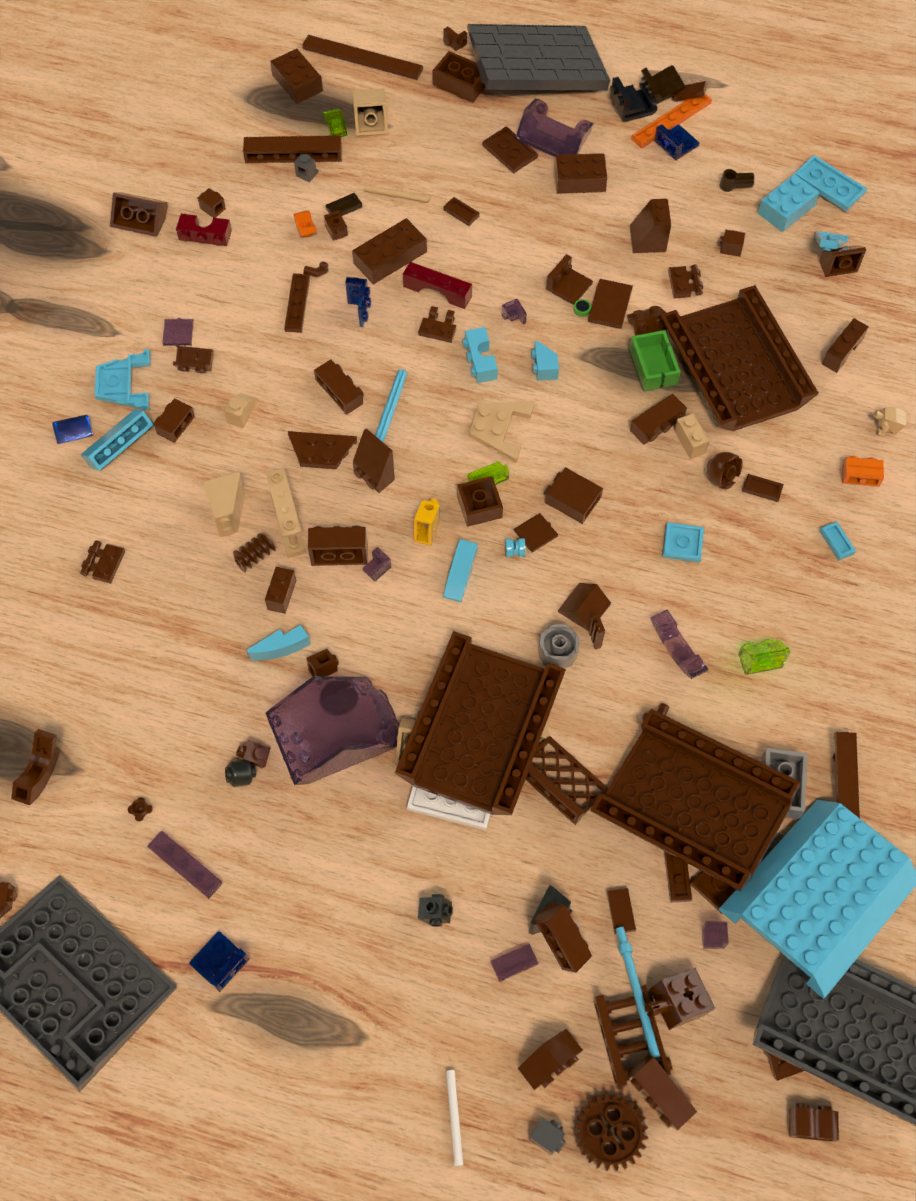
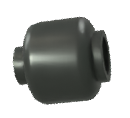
(240, 773)

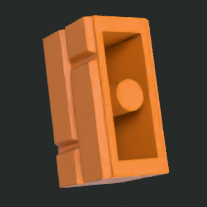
(863, 471)

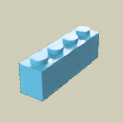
(117, 439)

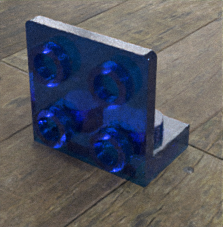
(675, 141)
(219, 961)

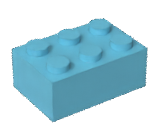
(788, 202)

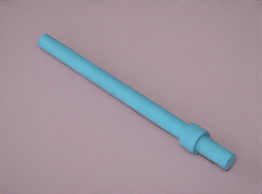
(625, 950)

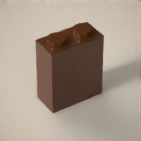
(573, 495)

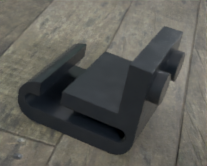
(631, 103)

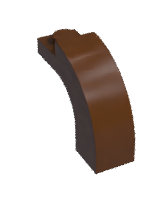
(39, 769)

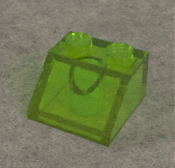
(763, 656)

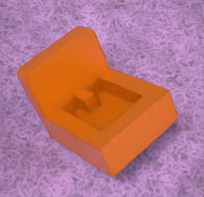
(304, 223)

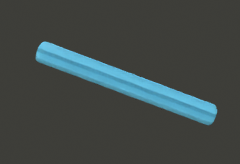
(391, 404)

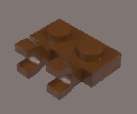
(436, 329)

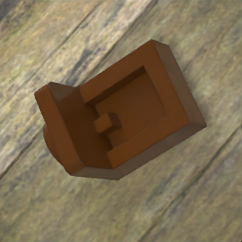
(453, 39)
(254, 753)

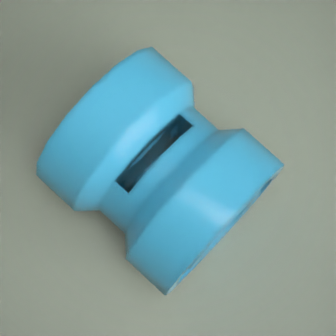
(519, 547)

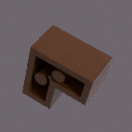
(550, 1058)

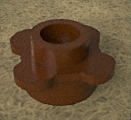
(139, 803)

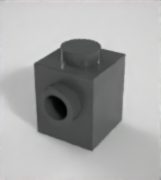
(548, 1136)

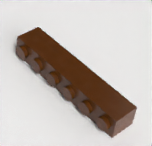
(288, 148)

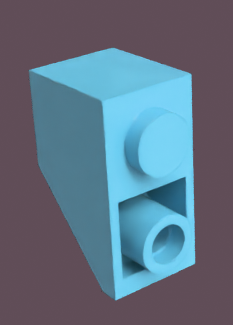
(546, 362)

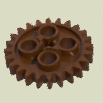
(594, 1143)

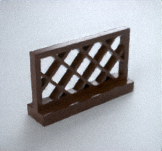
(553, 792)

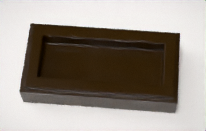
(345, 205)

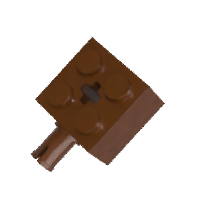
(680, 999)

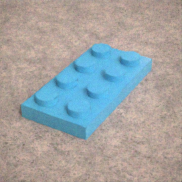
(831, 183)

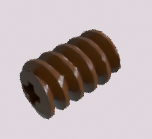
(252, 551)

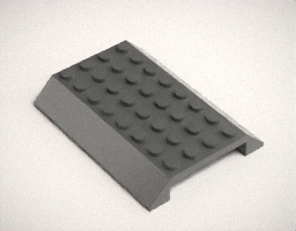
(851, 1038)

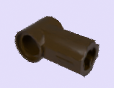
(733, 179)

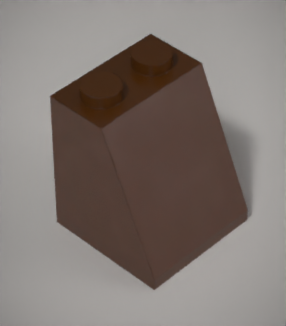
(651, 228)

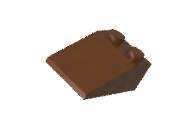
(374, 462)

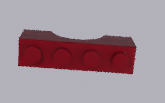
(455, 290)

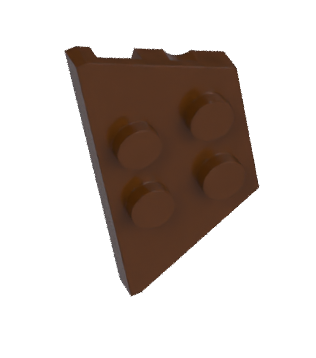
(319, 449)

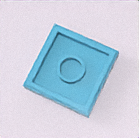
(683, 542)

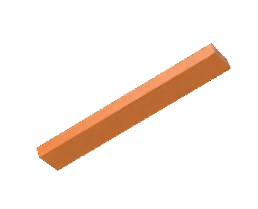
(670, 119)

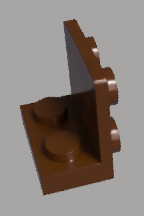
(567, 282)

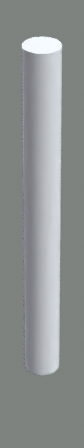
(454, 1118)

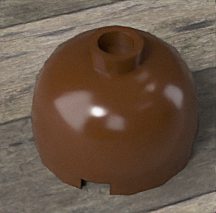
(724, 468)

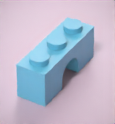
(483, 367)

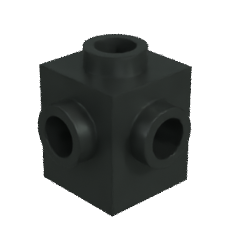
(435, 910)

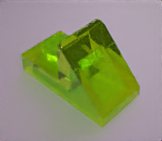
(335, 122)

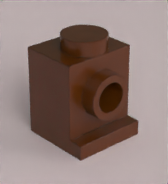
(335, 225)
(322, 663)

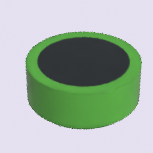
(582, 307)

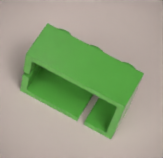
(654, 360)

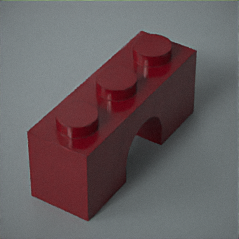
(216, 233)

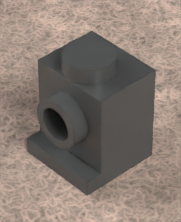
(305, 163)

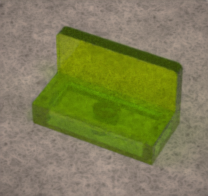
(499, 473)

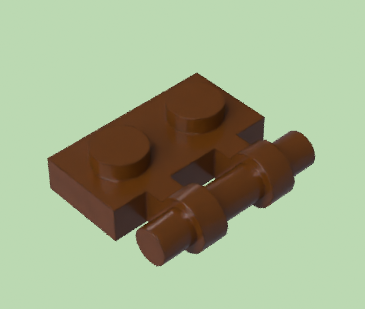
(680, 283)
(107, 565)

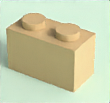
(691, 436)

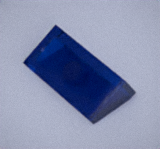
(72, 429)

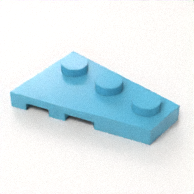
(830, 240)

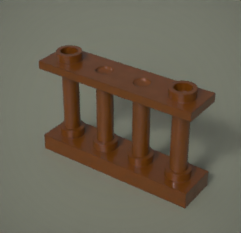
(610, 1030)

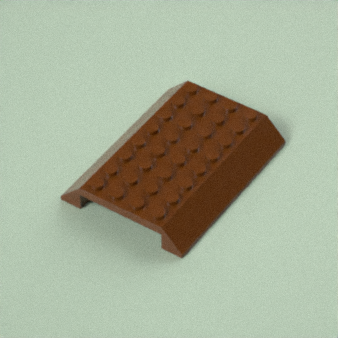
(741, 360)
(479, 727)
(698, 800)

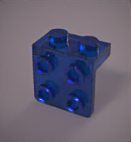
(359, 294)

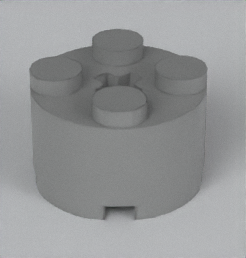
(561, 636)

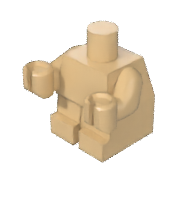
(890, 419)

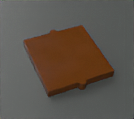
(536, 532)

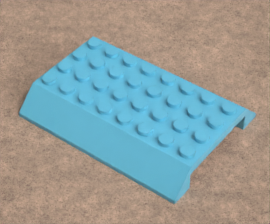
(824, 892)

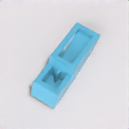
(460, 570)
(279, 645)

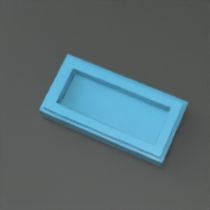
(837, 541)

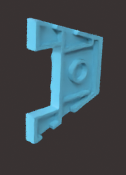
(115, 378)

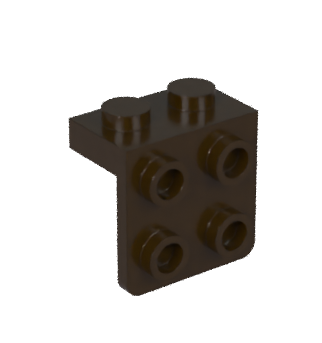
(663, 84)

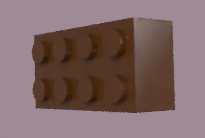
(389, 251)

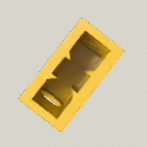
(429, 514)

